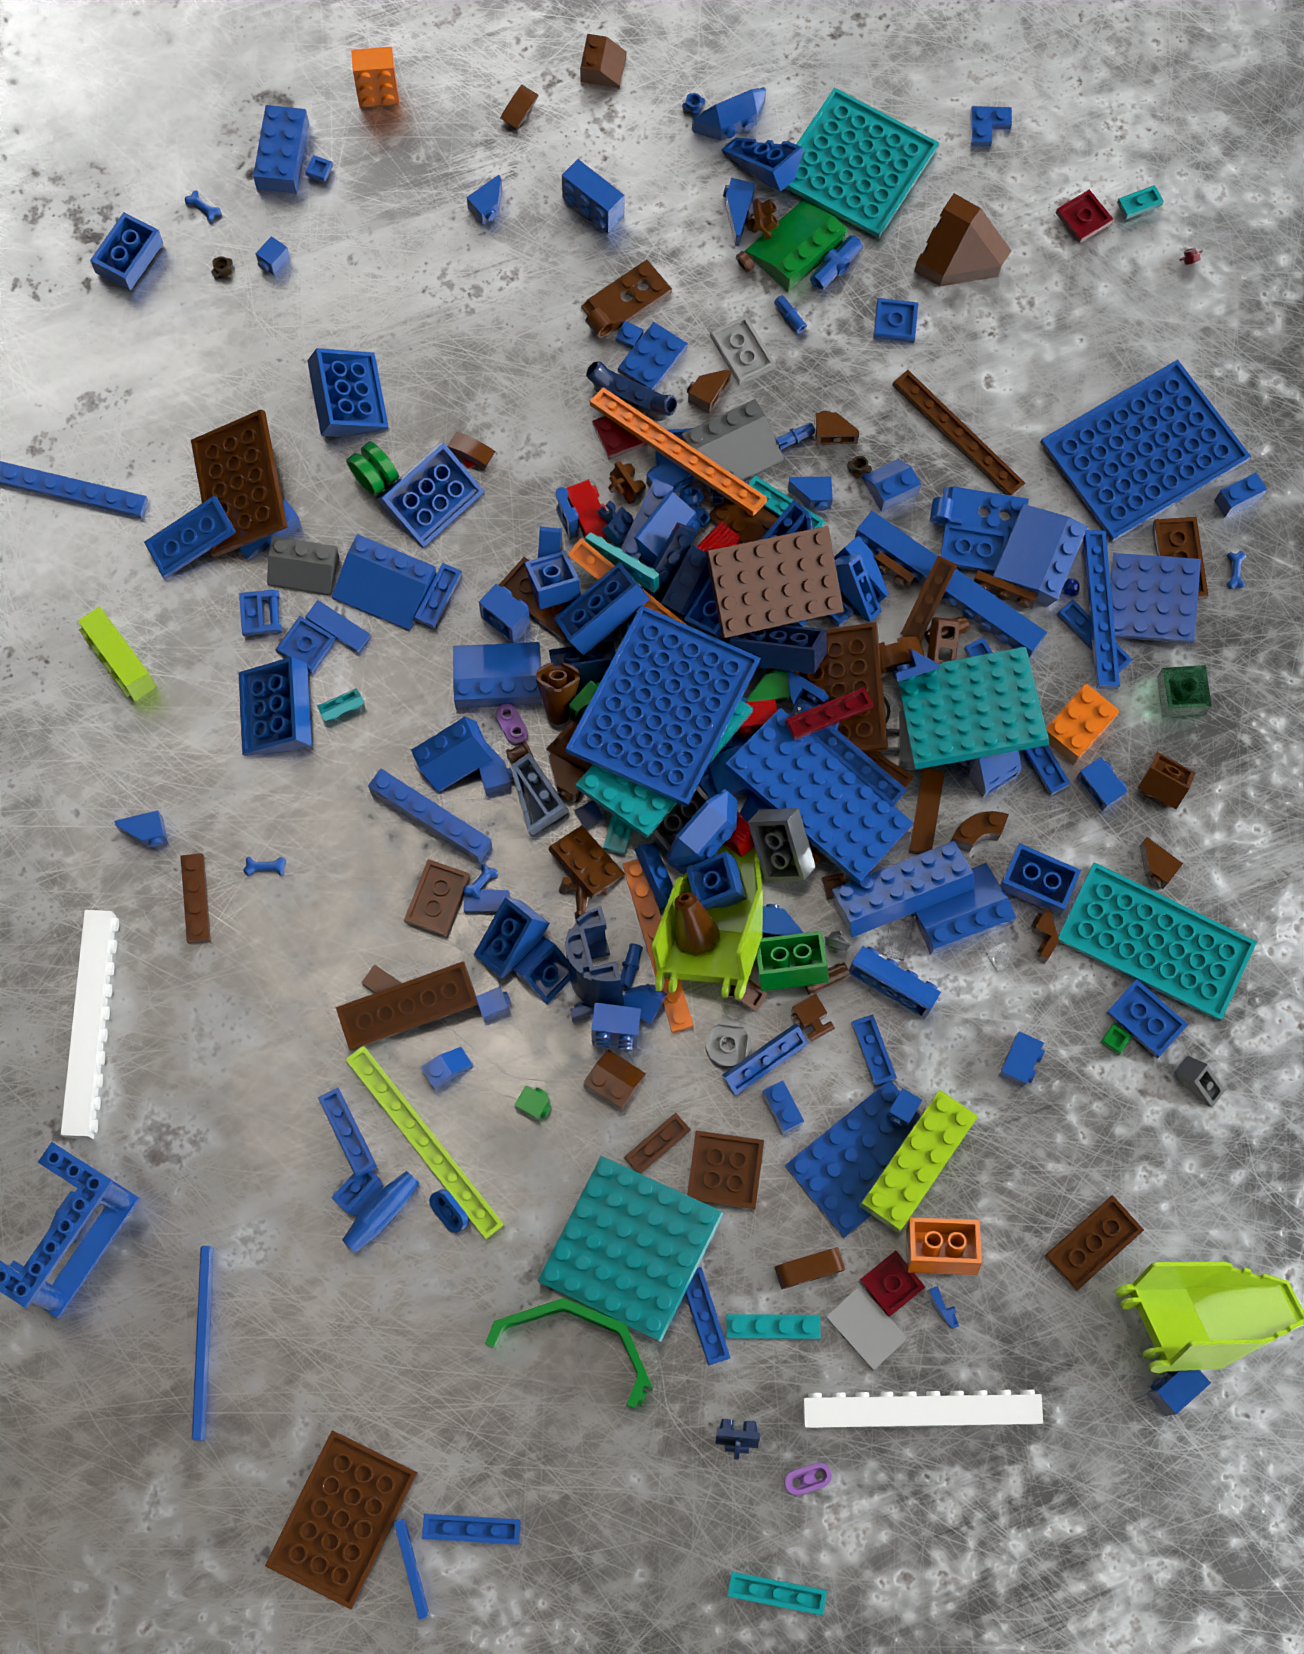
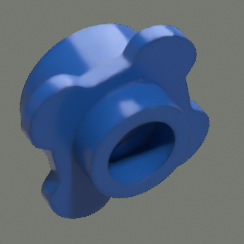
(697, 100)

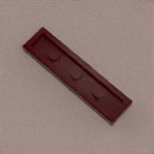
(828, 714)

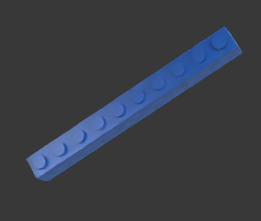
(962, 592)

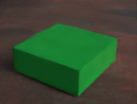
(1115, 1039)

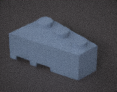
(538, 797)

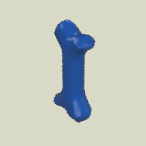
(210, 211)
(1235, 580)
(276, 865)
(474, 888)

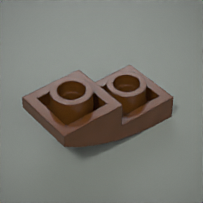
(519, 106)
(466, 446)

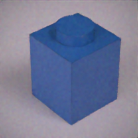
(272, 255)
(493, 1003)
(903, 1108)

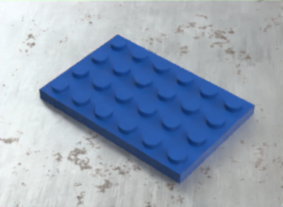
(850, 1158)

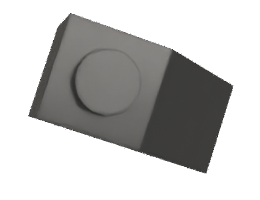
(1200, 1080)

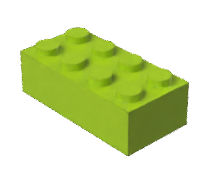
(115, 654)

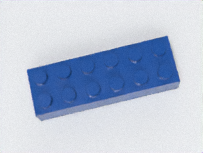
(903, 889)

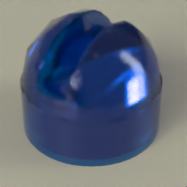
(1071, 587)

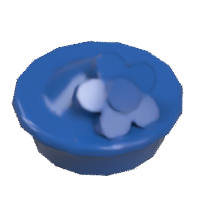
(692, 496)

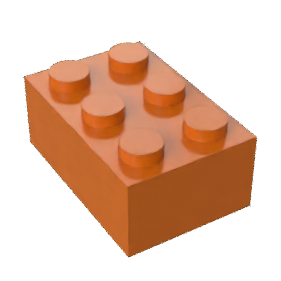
(375, 76)
(1080, 723)
(943, 1246)

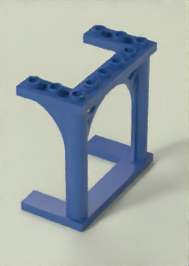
(28, 1282)

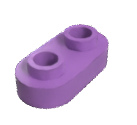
(511, 723)
(807, 1479)

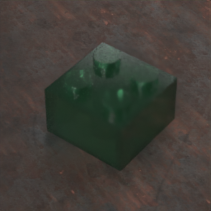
(1184, 691)

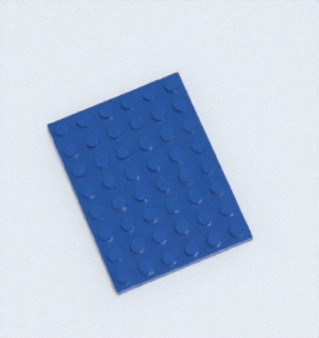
(1145, 450)
(663, 706)

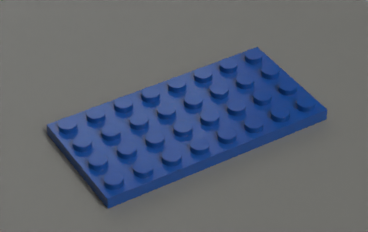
(835, 806)

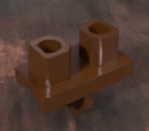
(763, 218)
(623, 483)

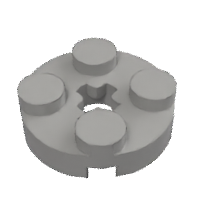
(719, 1034)

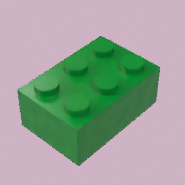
(792, 961)

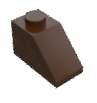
(708, 389)
(834, 429)
(565, 777)
(1158, 863)

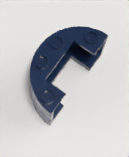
(583, 944)

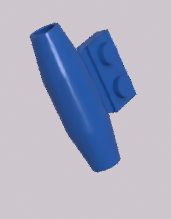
(372, 1204)

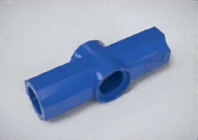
(836, 262)

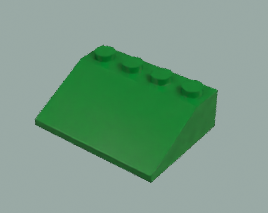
(797, 244)

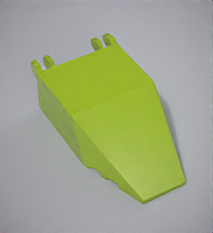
(739, 939)
(1209, 1313)

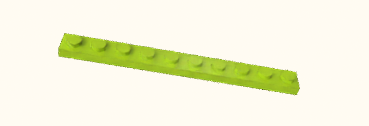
(425, 1142)

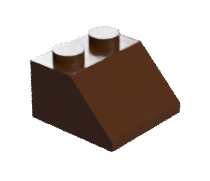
(602, 62)
(1166, 781)
(614, 1080)

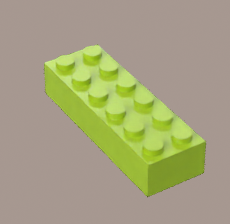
(918, 1161)

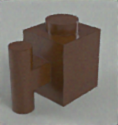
(809, 1014)

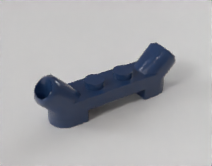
(653, 403)

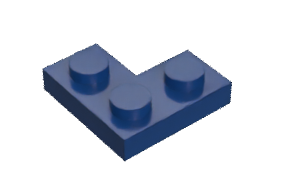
(985, 119)

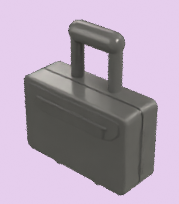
(904, 750)

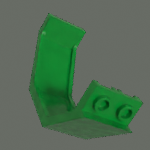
(564, 1305)

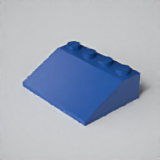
(346, 392)
(430, 494)
(1040, 552)
(383, 582)
(496, 674)
(275, 707)
(967, 914)

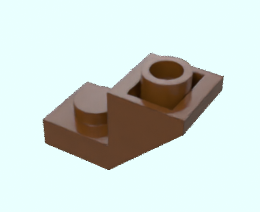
(1045, 929)

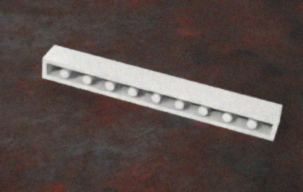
(88, 1025)
(922, 1410)

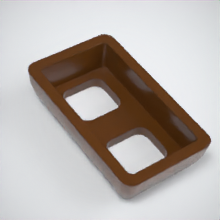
(937, 641)

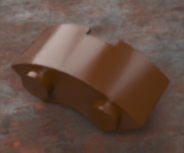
(897, 653)
(978, 828)

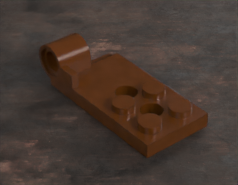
(608, 311)

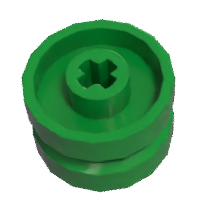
(372, 468)

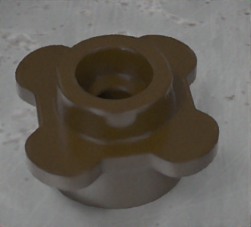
(219, 262)
(859, 461)

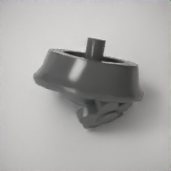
(836, 942)

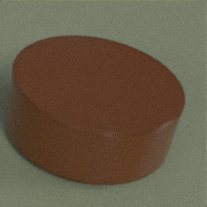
(744, 261)

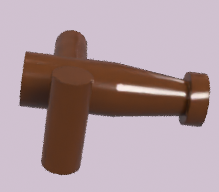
(581, 896)

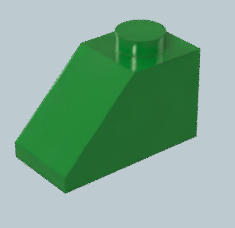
(772, 687)

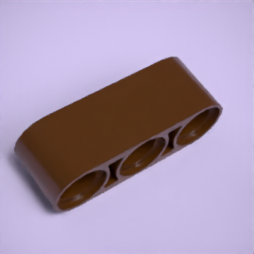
(809, 1268)

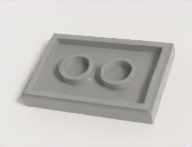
(742, 350)
(866, 1327)

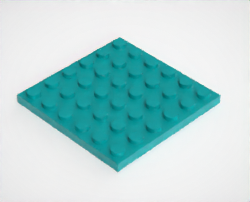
(859, 162)
(973, 709)
(630, 1248)

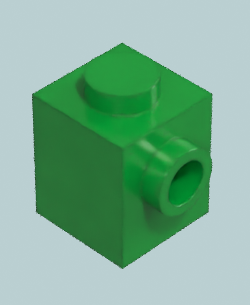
(533, 1103)

